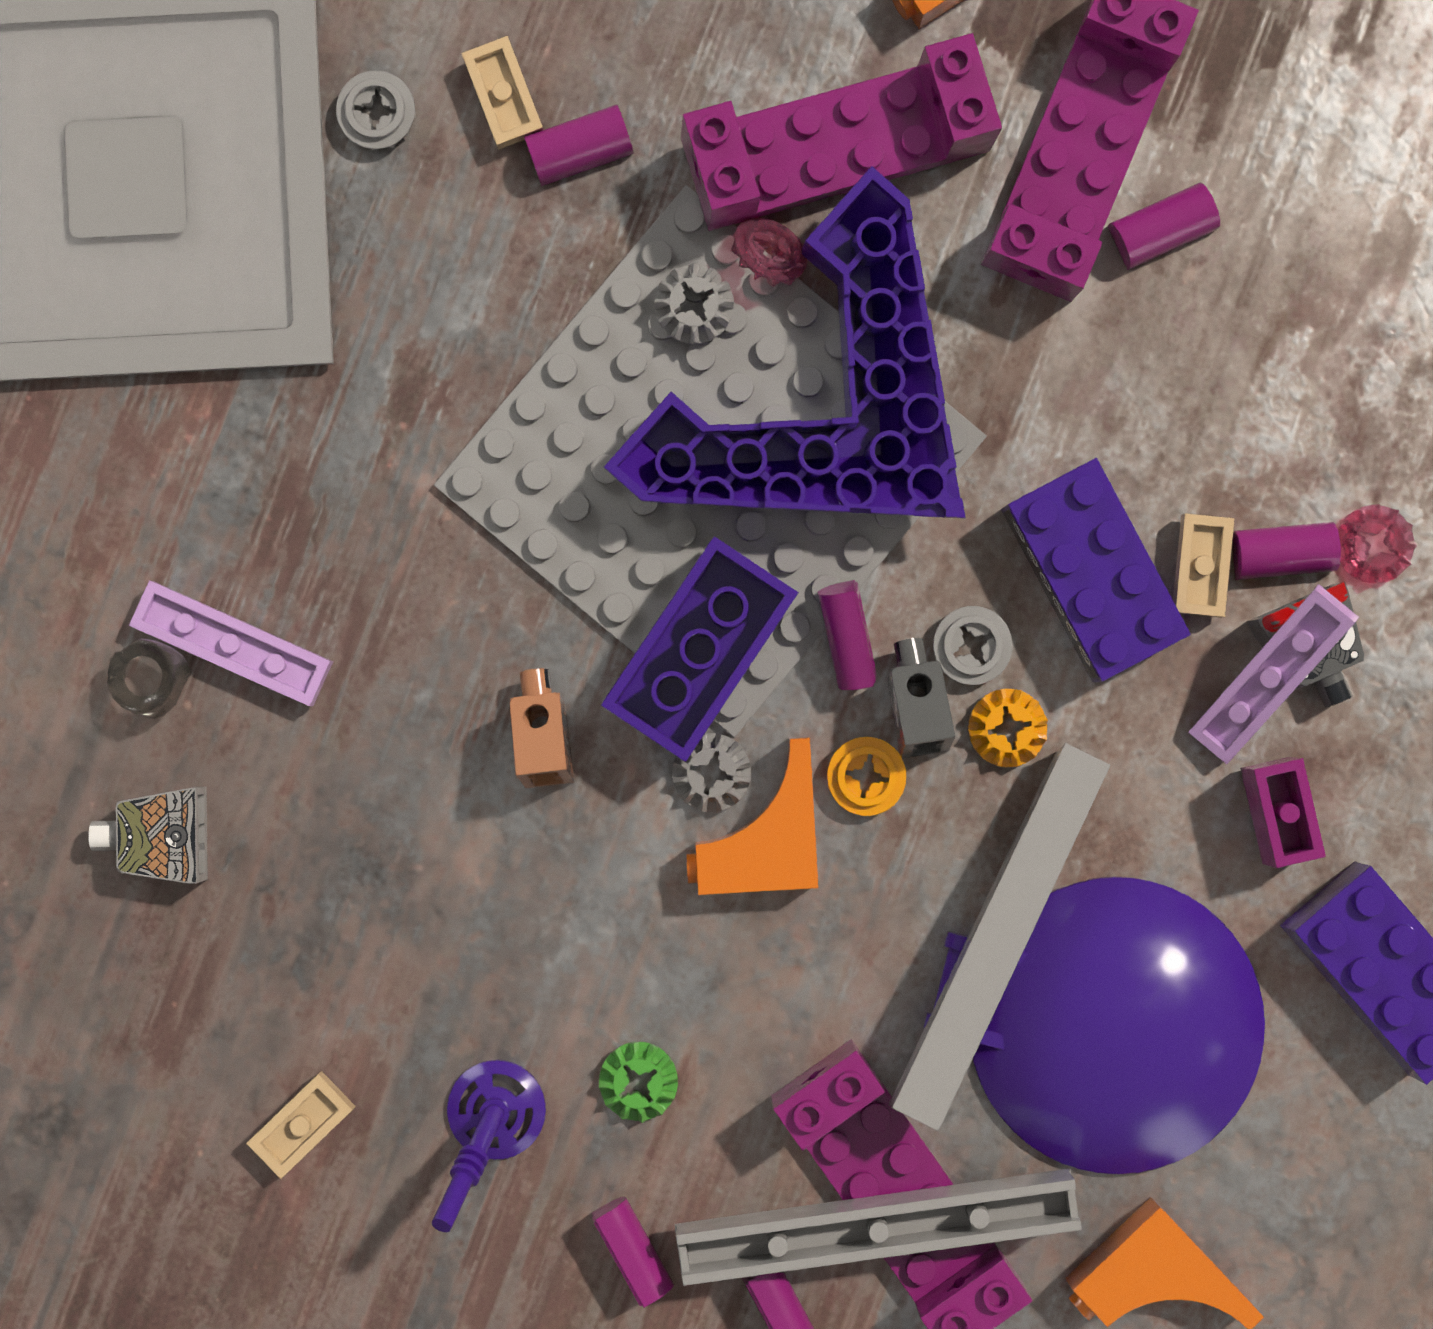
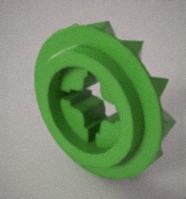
(641, 1058)

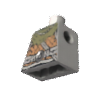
(158, 835)

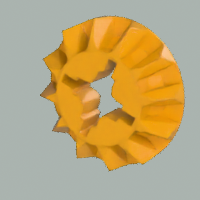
(989, 714)
(879, 795)

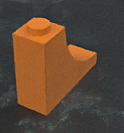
(774, 847)
(1150, 1263)

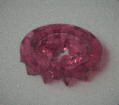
(786, 259)
(1355, 548)

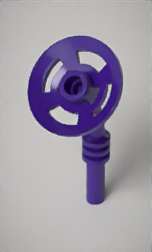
(489, 1124)

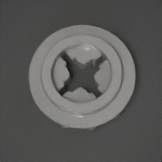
(360, 94)
(688, 326)
(995, 651)
(723, 793)

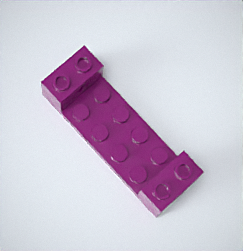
(833, 138)
(1087, 142)
(873, 1150)

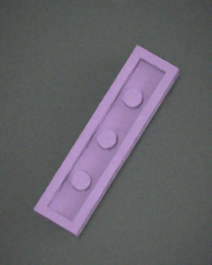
(231, 643)
(1273, 674)

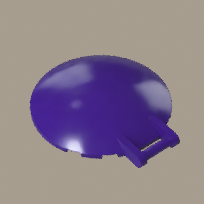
(1121, 1028)

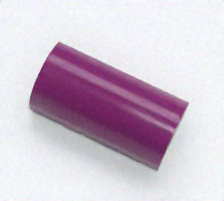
(579, 145)
(1165, 225)
(1286, 550)
(848, 635)
(632, 1251)
(777, 1301)

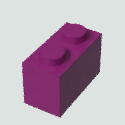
(1283, 812)

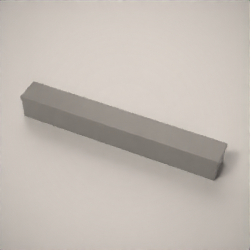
(999, 936)
(877, 1227)

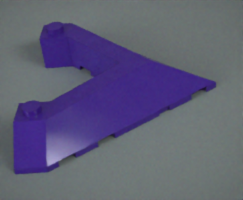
(895, 438)

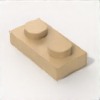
(502, 92)
(1203, 565)
(301, 1125)

